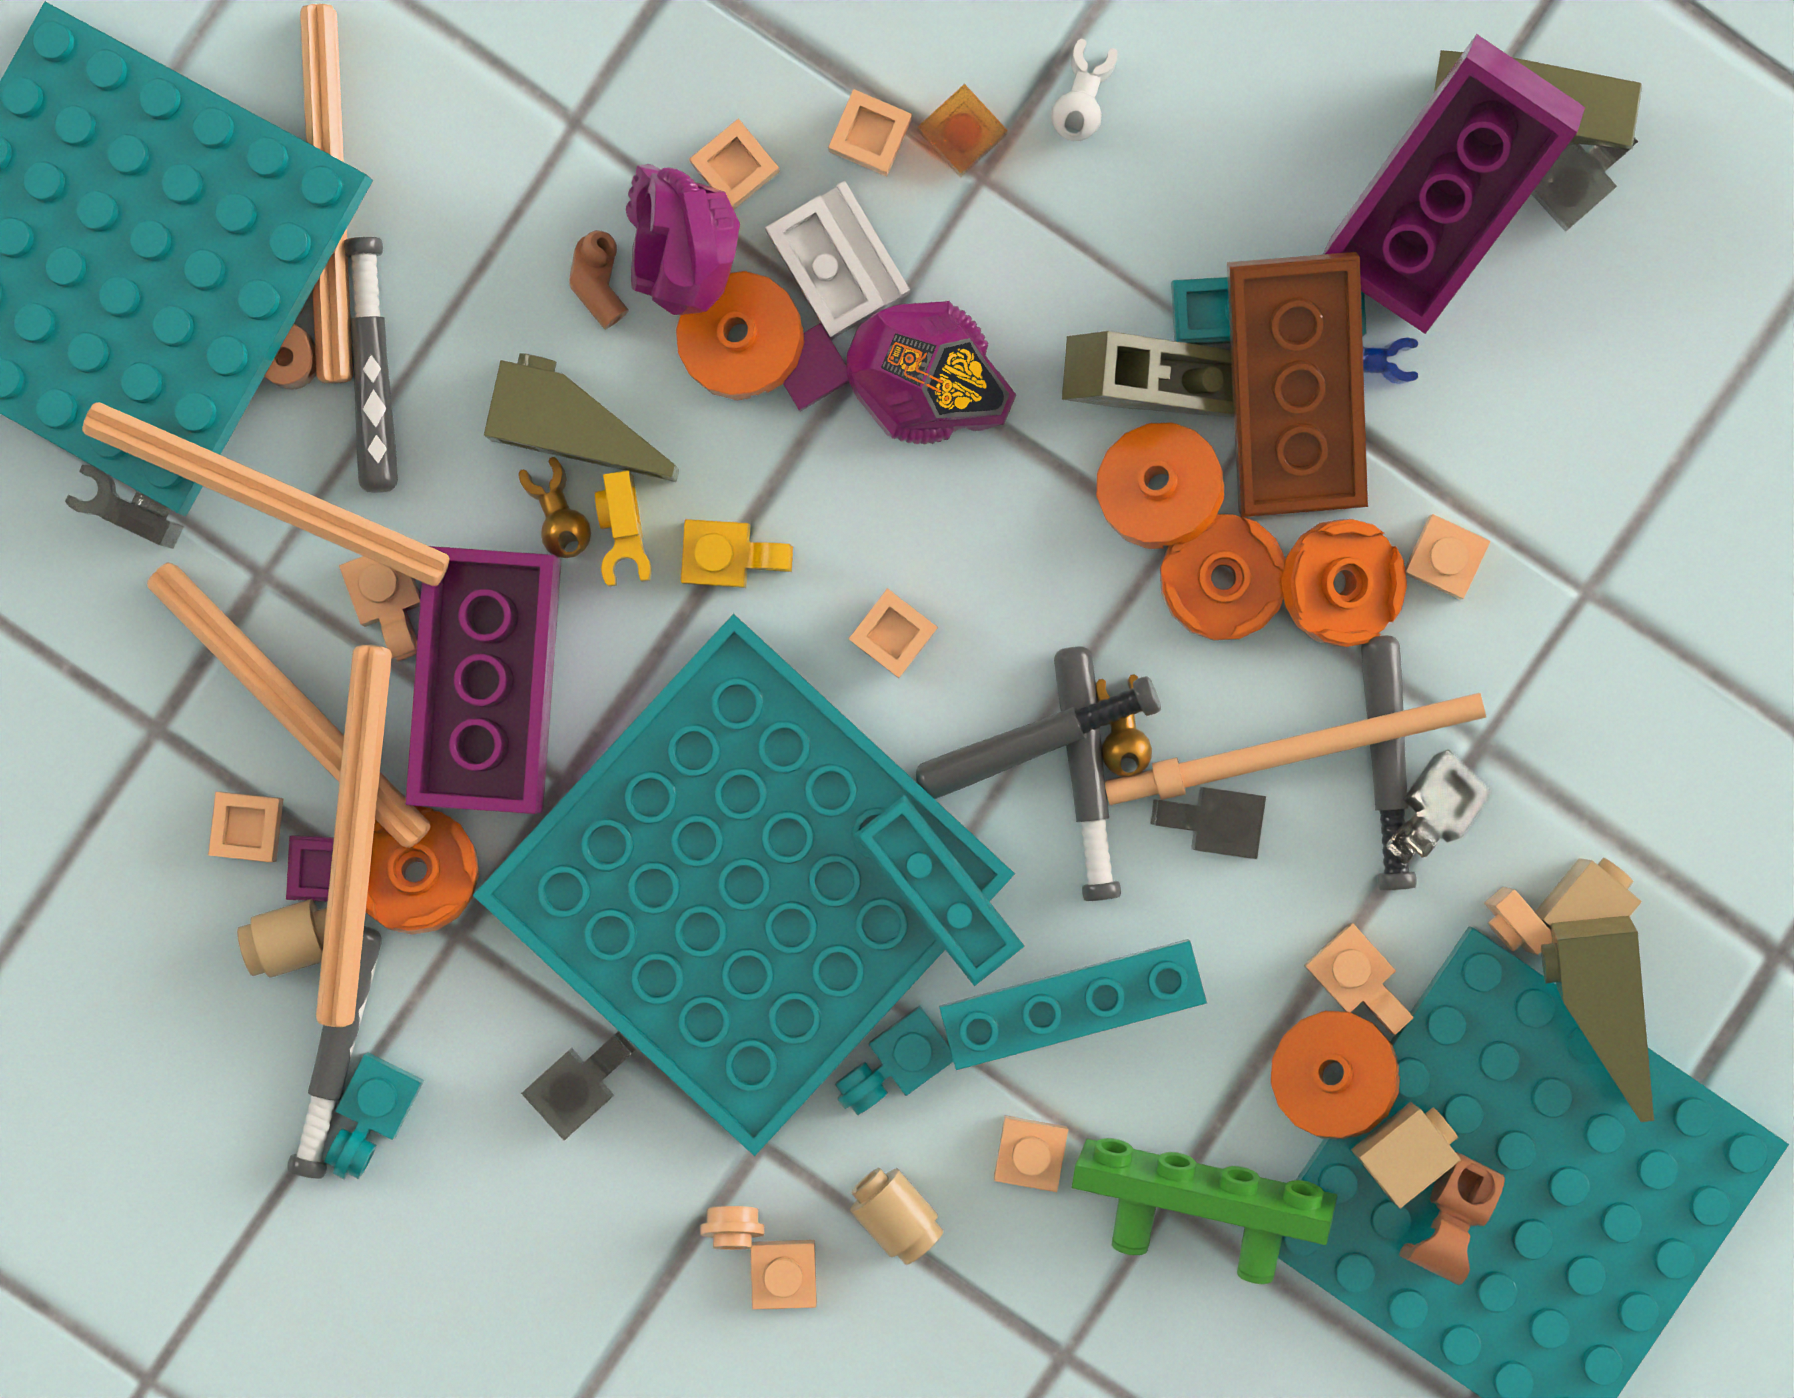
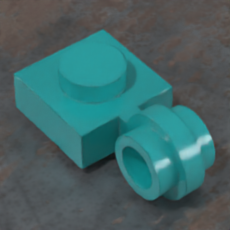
(908, 1052)
(376, 1100)

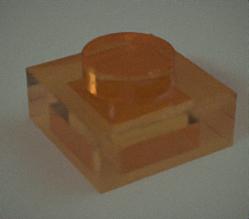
(962, 130)

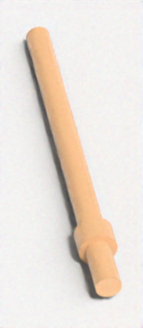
(1171, 778)

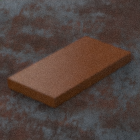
(1298, 384)

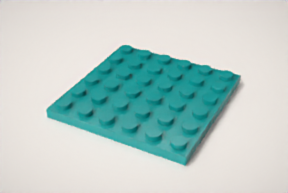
(147, 246)
(719, 889)
(1595, 1213)

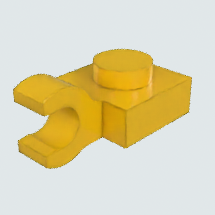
(619, 510)
(721, 554)

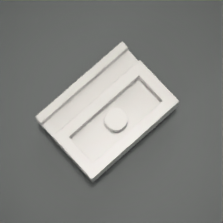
(837, 260)

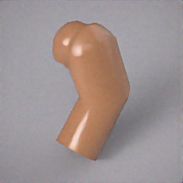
(591, 277)

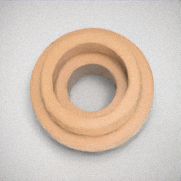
(732, 1227)

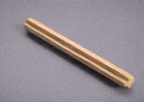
(324, 131)
(265, 494)
(277, 693)
(353, 835)

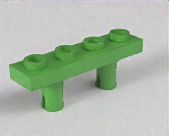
(1226, 1195)

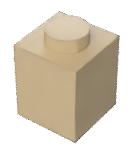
(1589, 893)
(1408, 1152)

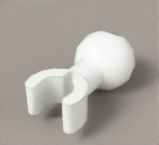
(1079, 107)

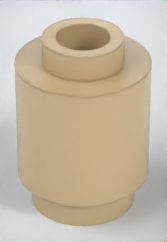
(283, 939)
(895, 1215)

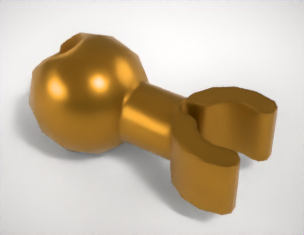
(561, 522)
(1124, 739)

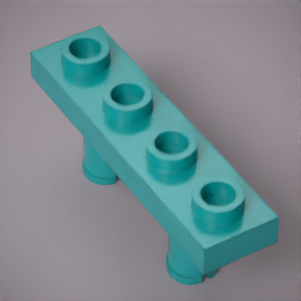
(1072, 1004)

